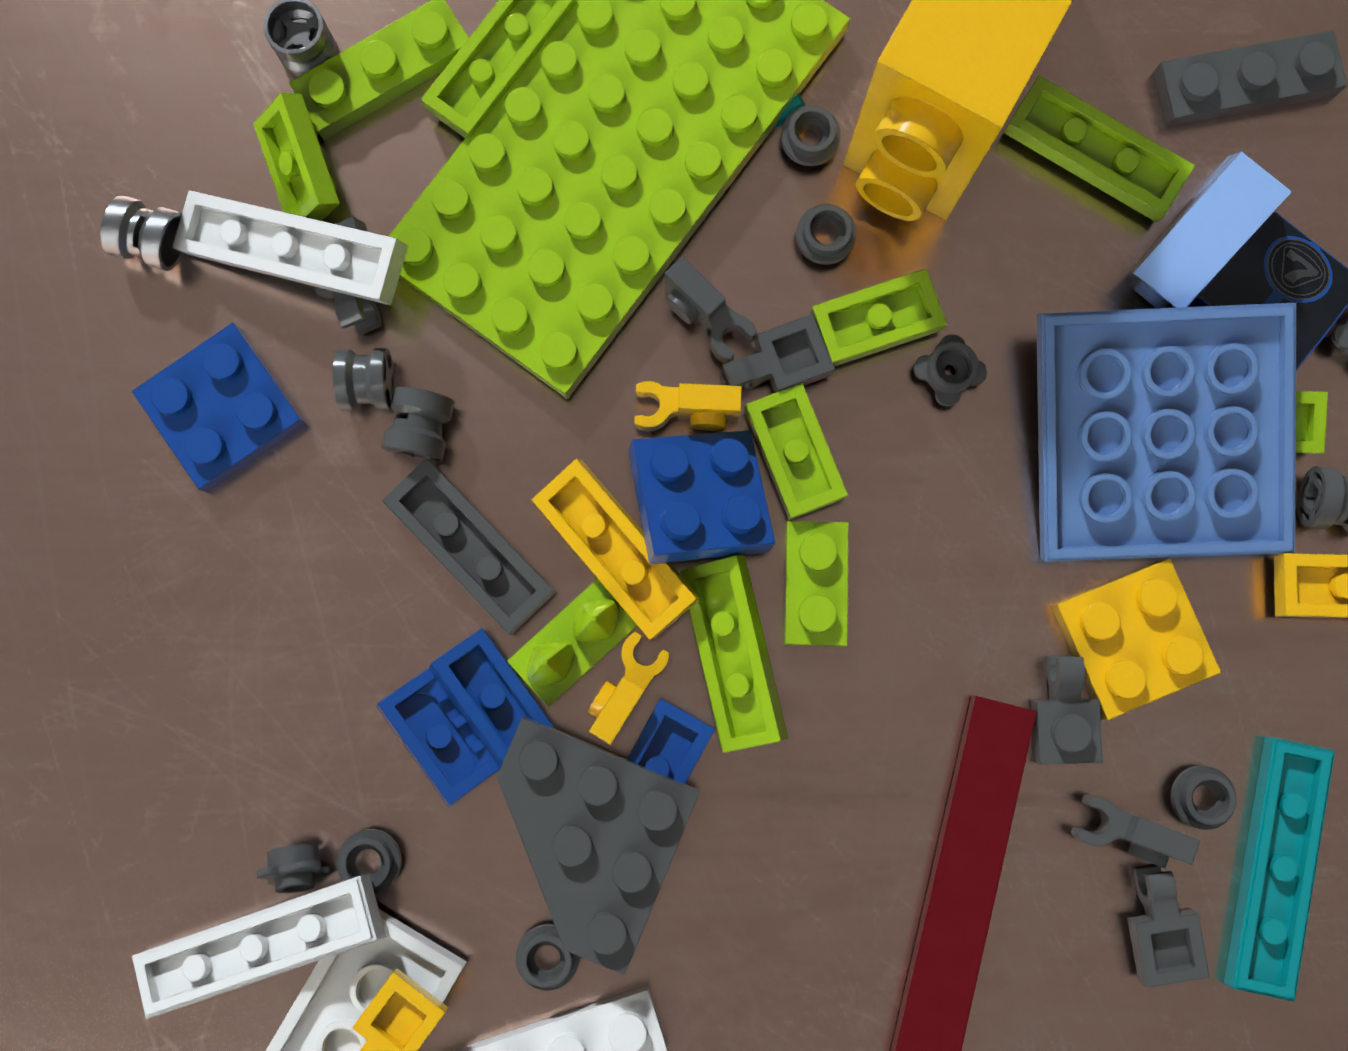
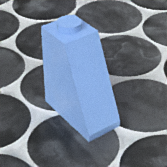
(1208, 232)

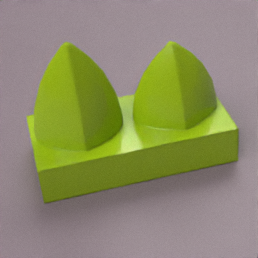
(572, 643)

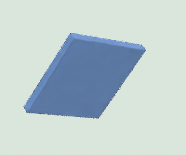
(1167, 432)

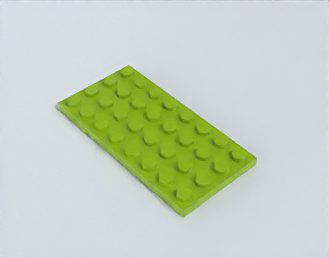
(604, 168)

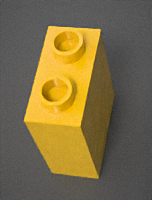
(944, 98)

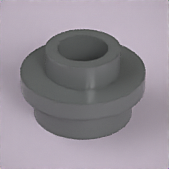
(812, 119)
(828, 217)
(1221, 797)
(350, 854)
(535, 973)

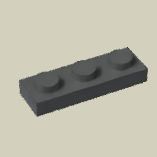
(1250, 78)
(468, 546)

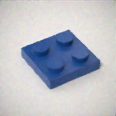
(218, 407)
(700, 496)

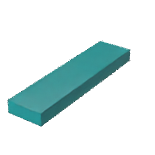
(1279, 869)

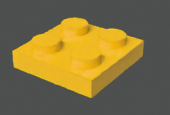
(1136, 639)

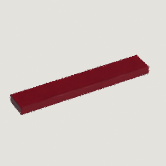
(964, 877)

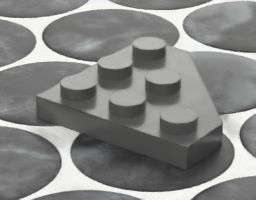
(594, 836)

